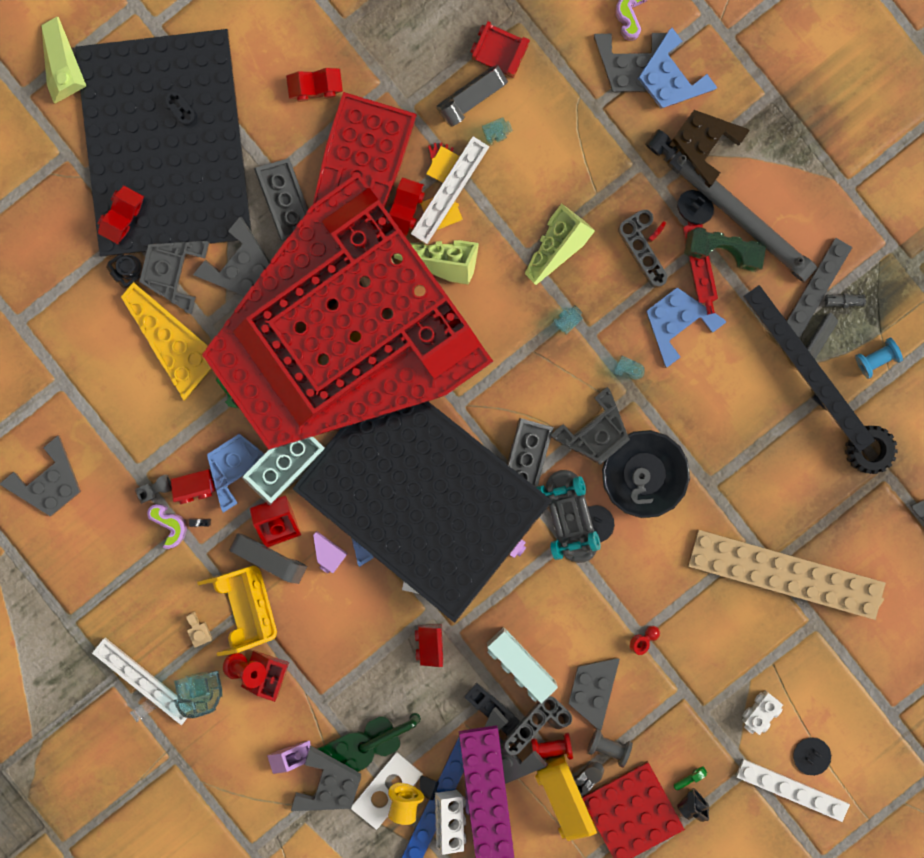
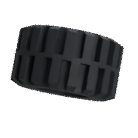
(885, 457)

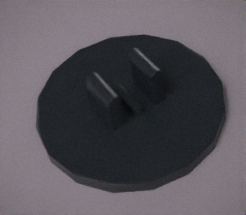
(695, 207)
(602, 521)
(812, 756)

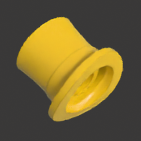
(404, 803)

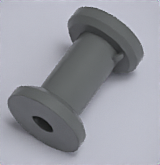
(609, 748)

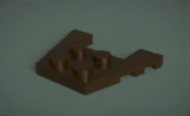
(700, 136)

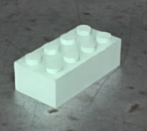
(281, 467)
(522, 665)

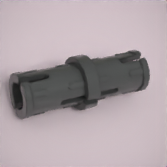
(845, 300)

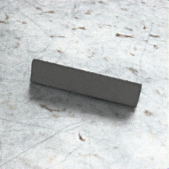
(821, 334)

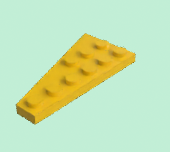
(171, 341)

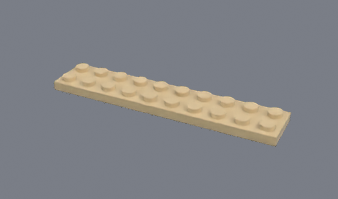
(786, 574)

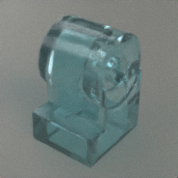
(631, 368)

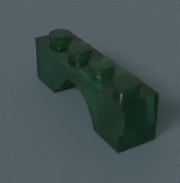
(747, 254)

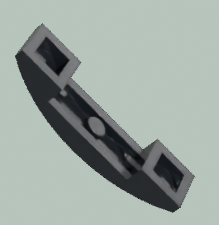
(486, 702)

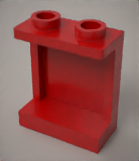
(499, 49)

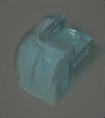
(198, 694)

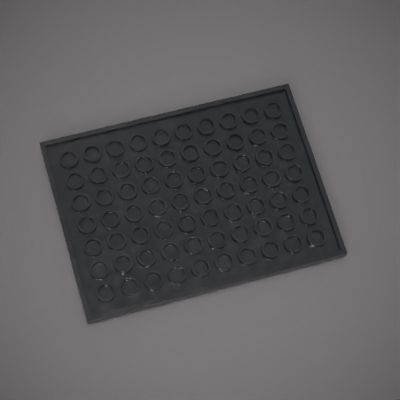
(185, 172)
(424, 501)

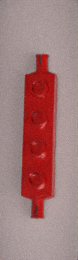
(702, 276)

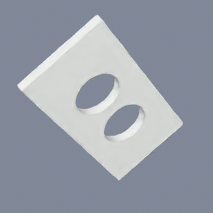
(363, 805)

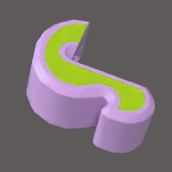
(627, 17)
(170, 521)

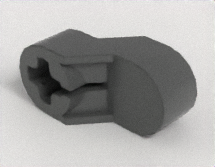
(594, 773)

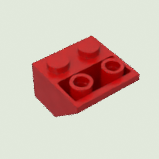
(193, 485)
(275, 674)

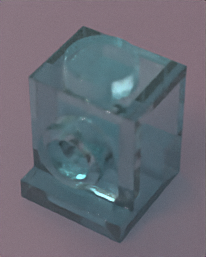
(496, 130)
(569, 319)

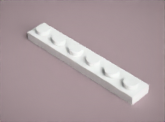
(450, 190)
(138, 678)
(792, 790)

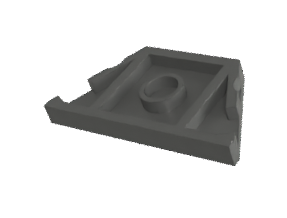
(593, 690)

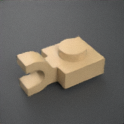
(199, 632)

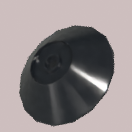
(667, 471)

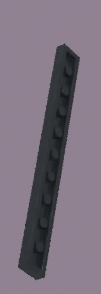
(809, 368)

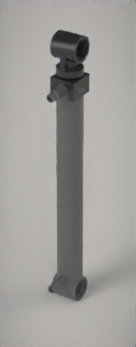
(798, 264)

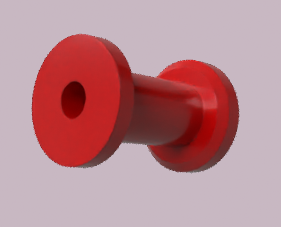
(251, 673)
(554, 748)

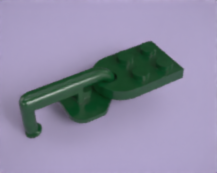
(378, 738)

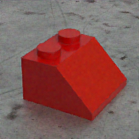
(275, 521)
(430, 645)

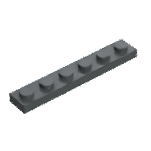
(818, 286)

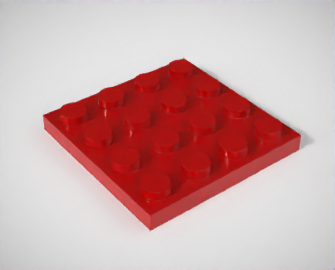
(633, 812)

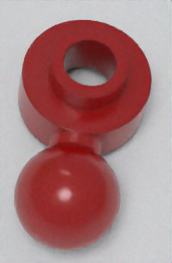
(640, 644)

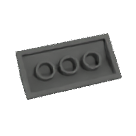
(282, 195)
(530, 449)

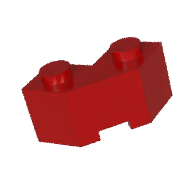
(314, 84)
(405, 204)
(124, 207)

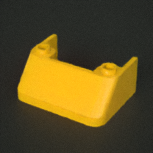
(249, 607)
(565, 799)

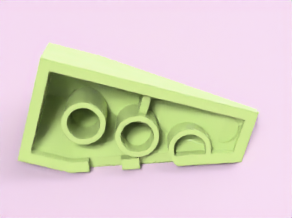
(61, 67)
(564, 238)
(448, 261)

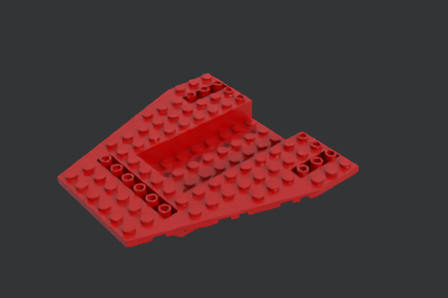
(393, 366)

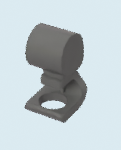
(640, 478)
(148, 491)

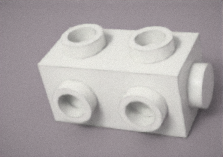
(762, 712)

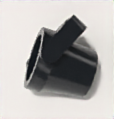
(126, 267)
(694, 806)

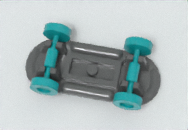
(570, 517)

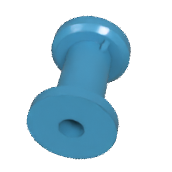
(879, 358)

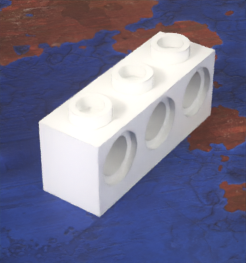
(444, 815)

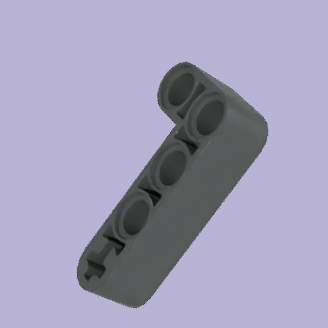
(471, 95)
(646, 251)
(268, 559)
(531, 728)

